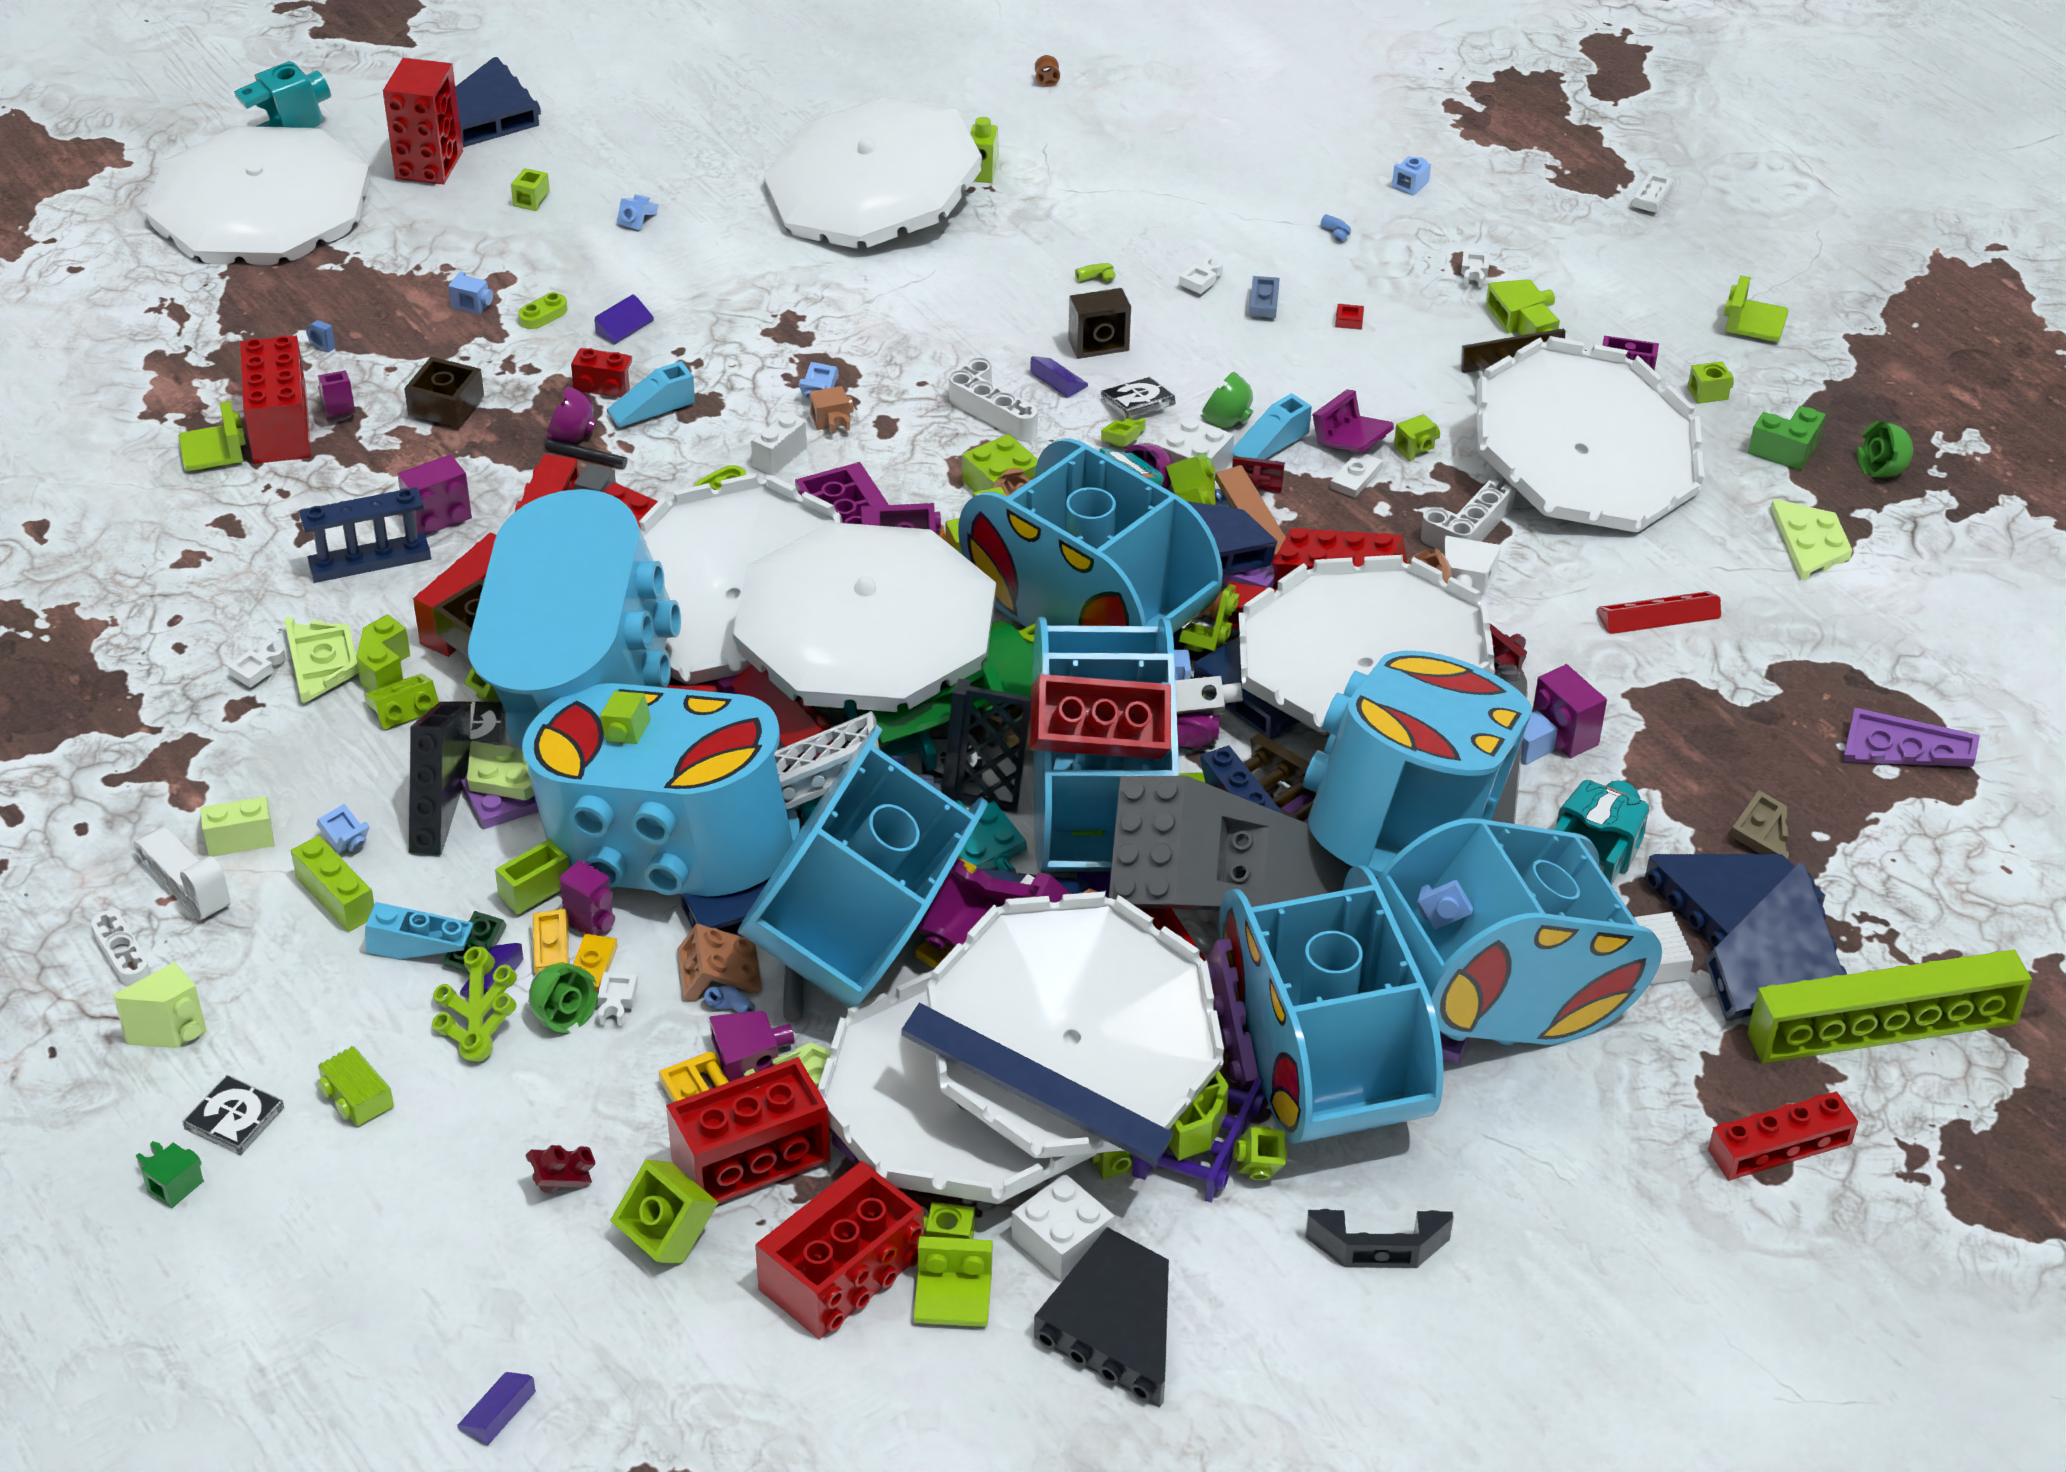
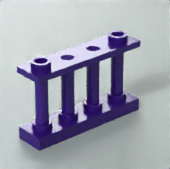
(1217, 1177)

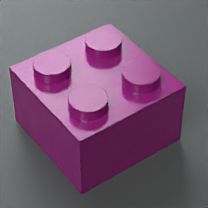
(442, 491)
(1572, 707)

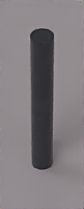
(586, 453)

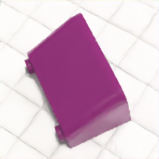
(969, 896)

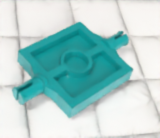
(993, 841)

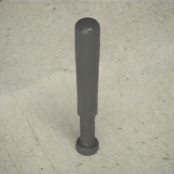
(793, 996)

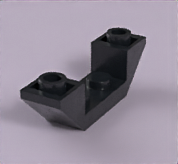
(1364, 1250)

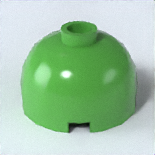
(1229, 403)
(1885, 450)
(562, 996)

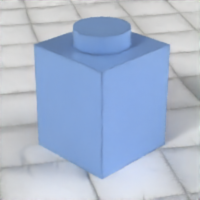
(1538, 738)

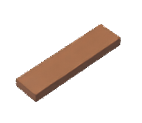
(1243, 495)

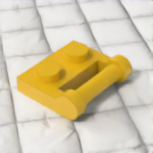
(685, 1079)

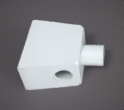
(1472, 561)
(1191, 691)

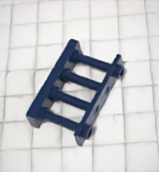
(368, 557)

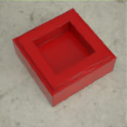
(1349, 316)

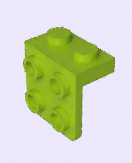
(1753, 317)
(214, 445)
(1200, 637)

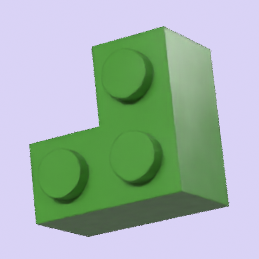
(1787, 440)

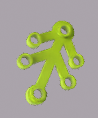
(476, 1042)

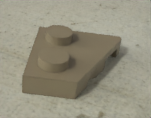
(1763, 825)

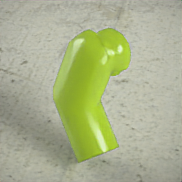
(1087, 272)

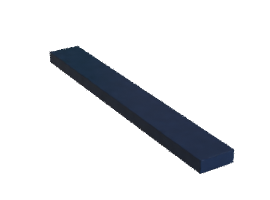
(1037, 1084)

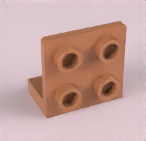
(717, 957)

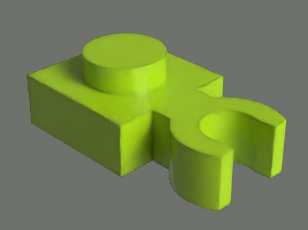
(1124, 432)

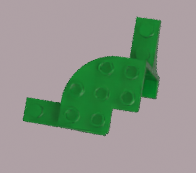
(1006, 670)

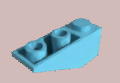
(658, 393)
(1276, 428)
(412, 933)

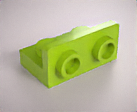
(403, 700)

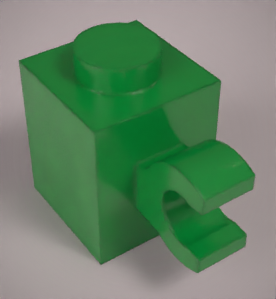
(170, 1172)

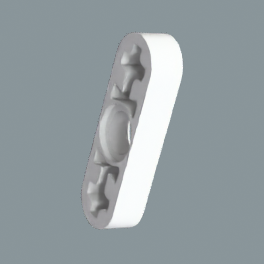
(121, 935)

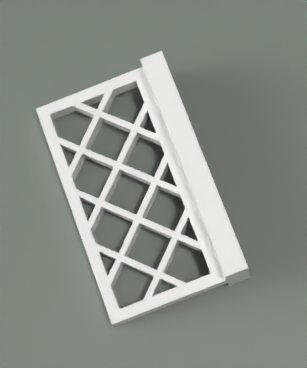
(812, 778)

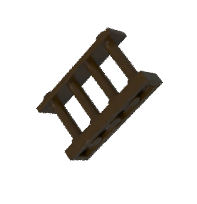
(1485, 354)
(1284, 767)

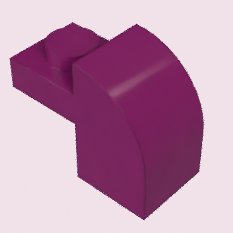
(336, 394)

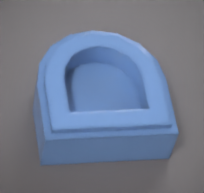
(321, 335)

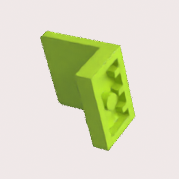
(953, 1281)

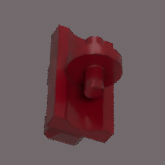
(1262, 473)
(1508, 649)
(560, 1167)

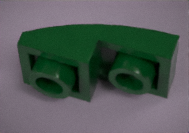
(485, 933)

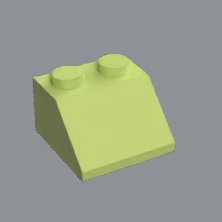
(237, 826)
(160, 1009)

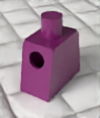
(747, 1042)

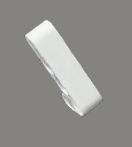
(975, 393)
(1475, 519)
(193, 882)

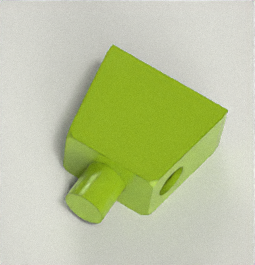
(986, 140)
(1508, 297)

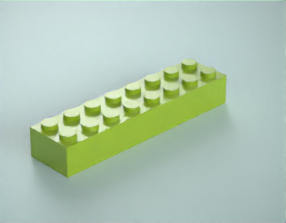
(1888, 1006)

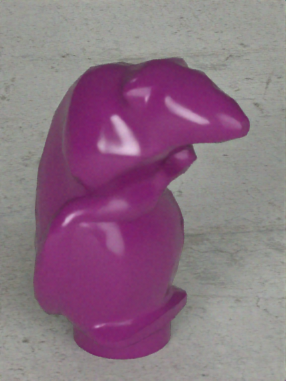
(1197, 729)

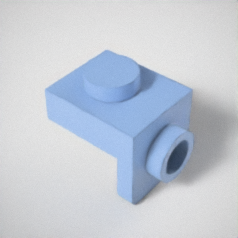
(632, 211)
(818, 377)
(343, 829)
(1443, 904)

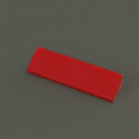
(1660, 612)

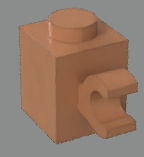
(831, 408)

